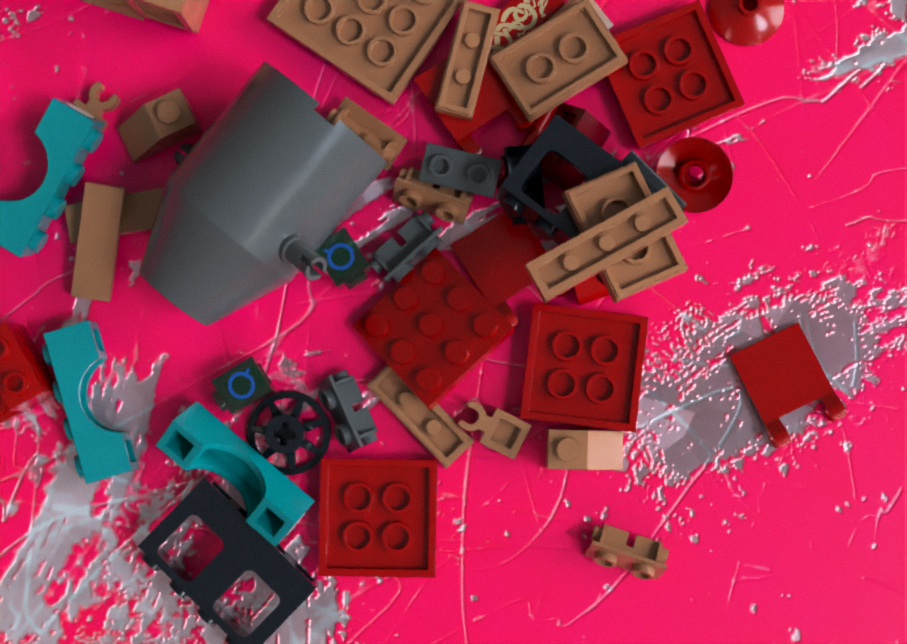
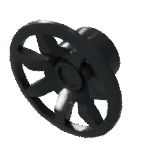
(288, 432)

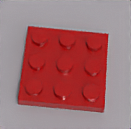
(672, 76)
(433, 328)
(584, 367)
(378, 517)

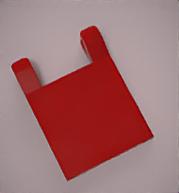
(491, 102)
(497, 258)
(783, 376)

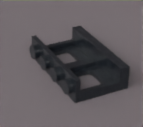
(578, 152)
(242, 551)

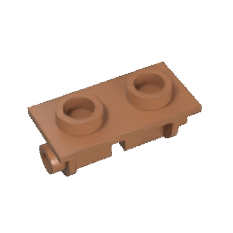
(370, 129)
(445, 203)
(644, 559)

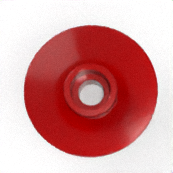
(744, 26)
(703, 192)

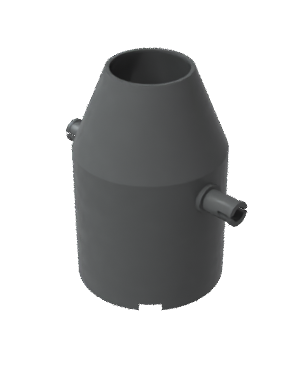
(254, 199)

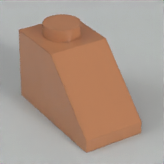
(159, 125)
(584, 449)

